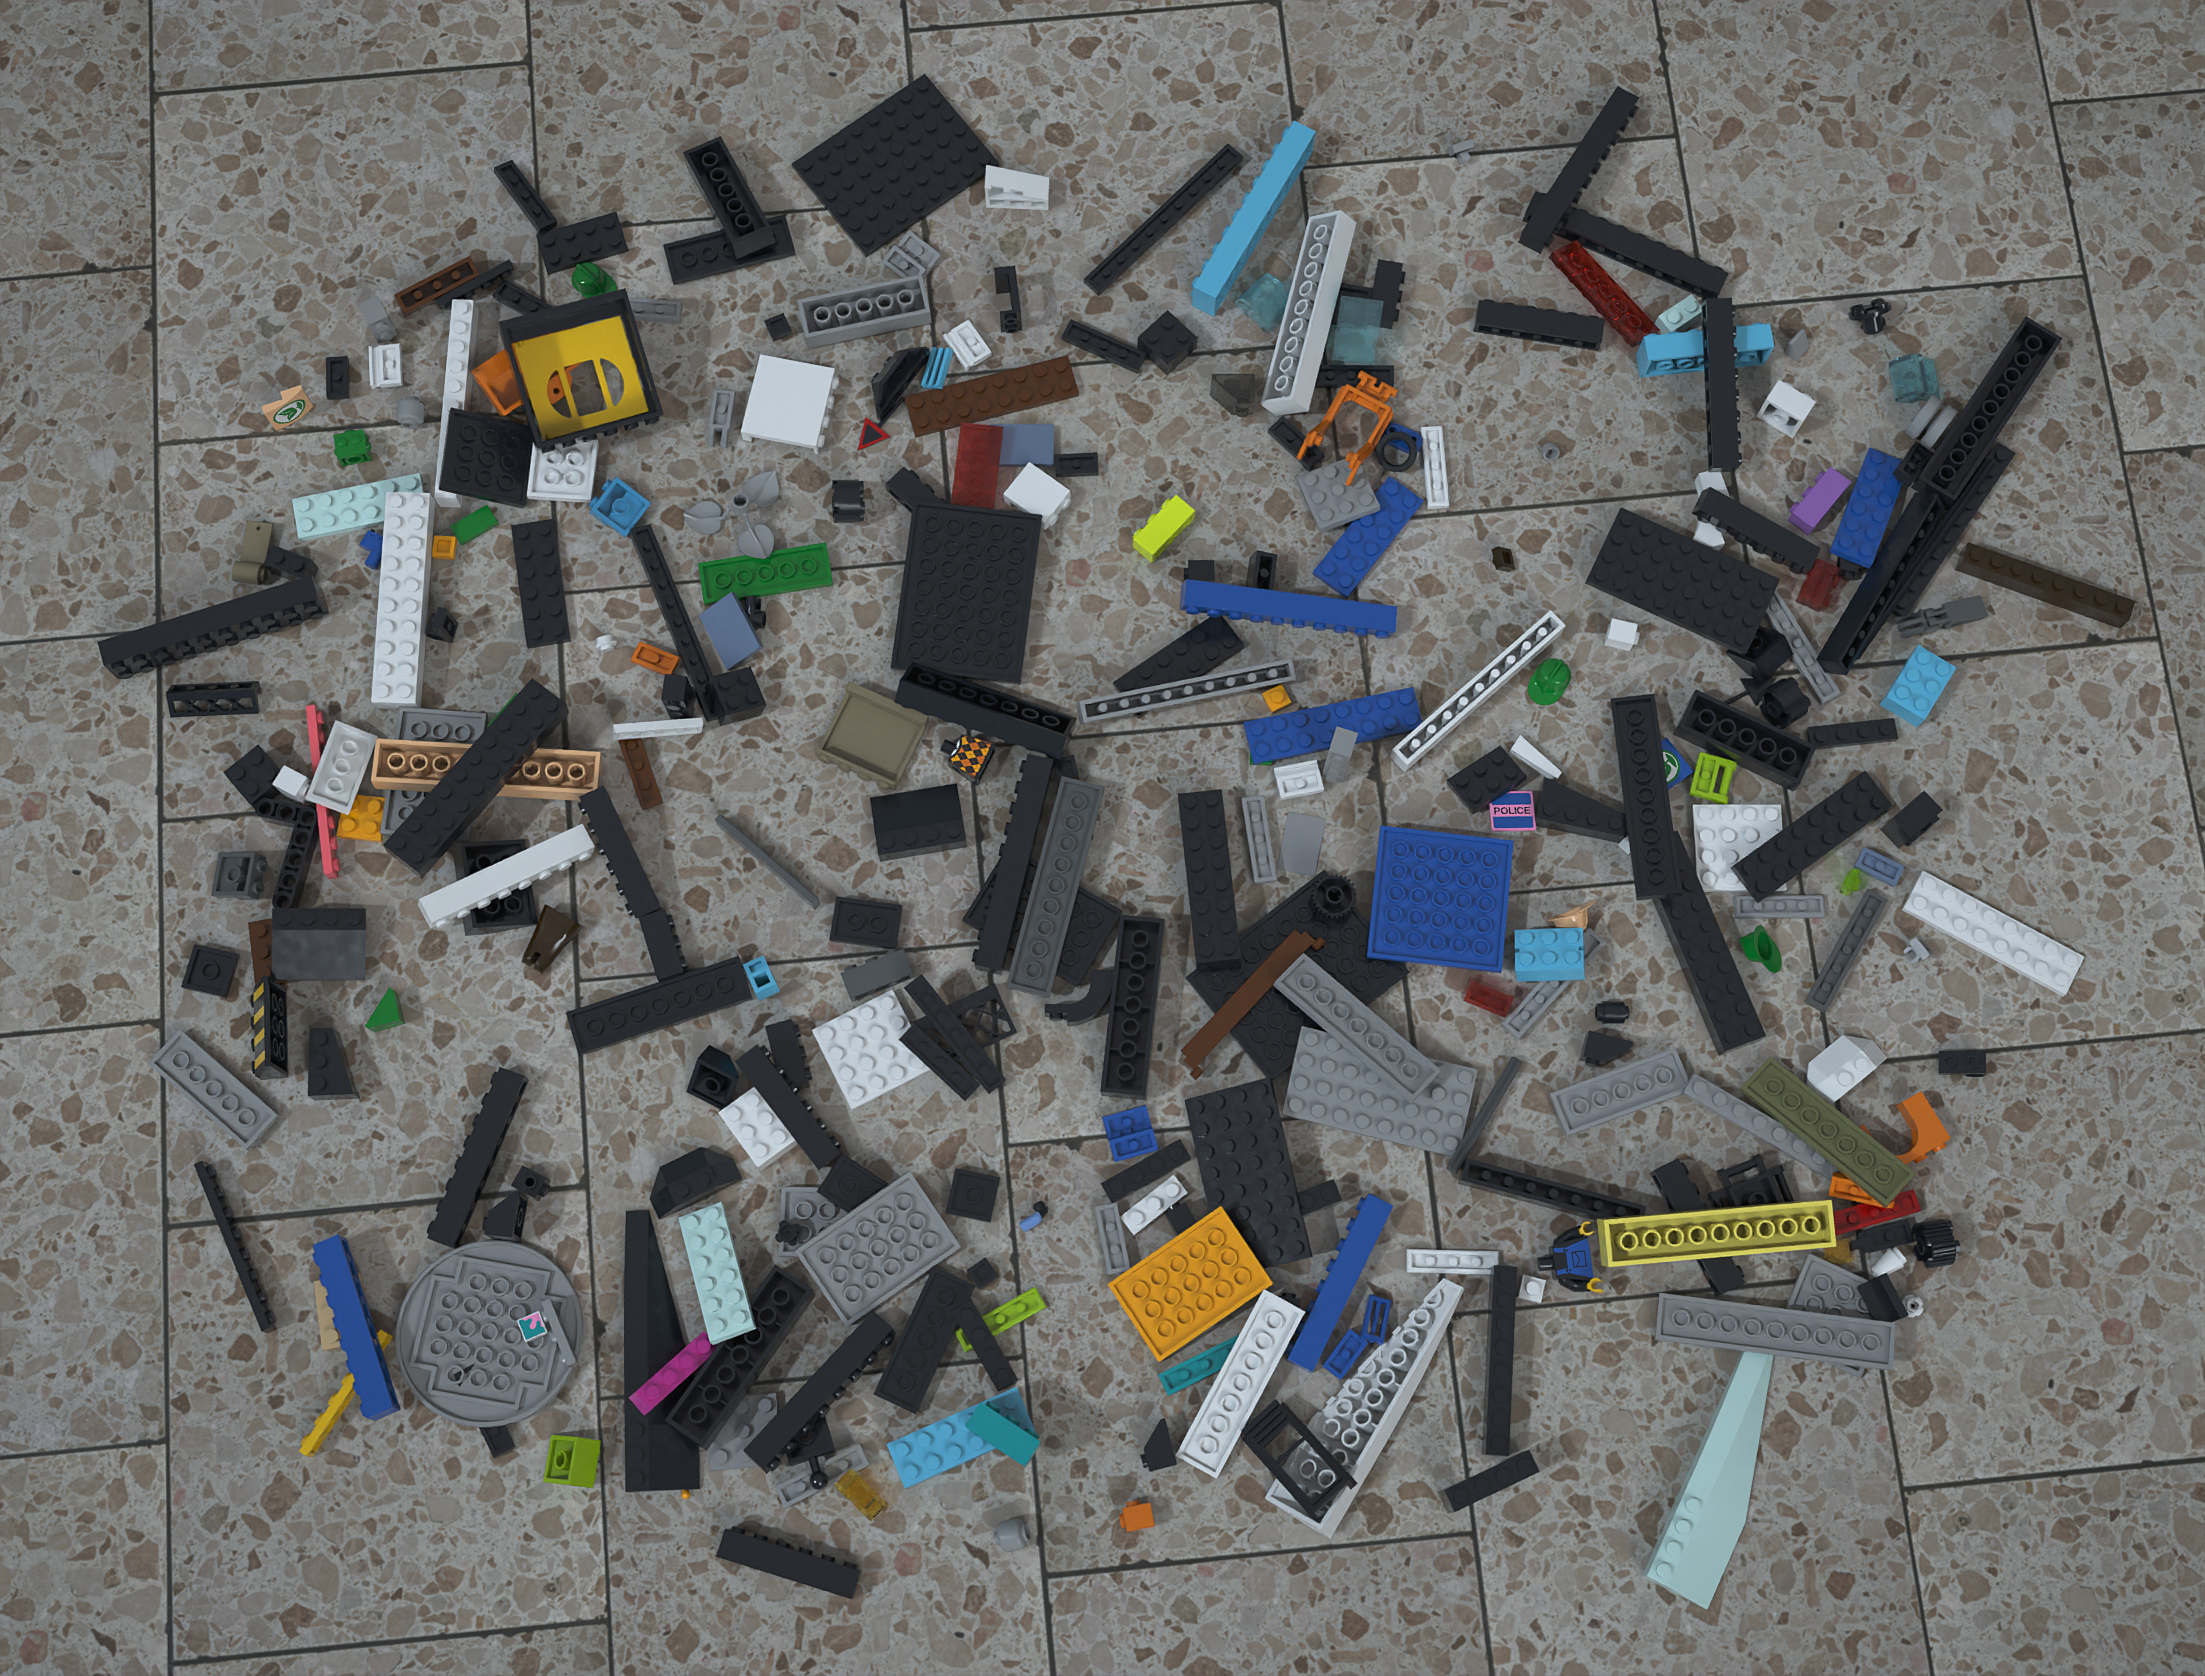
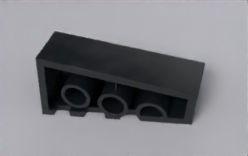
(1577, 814)

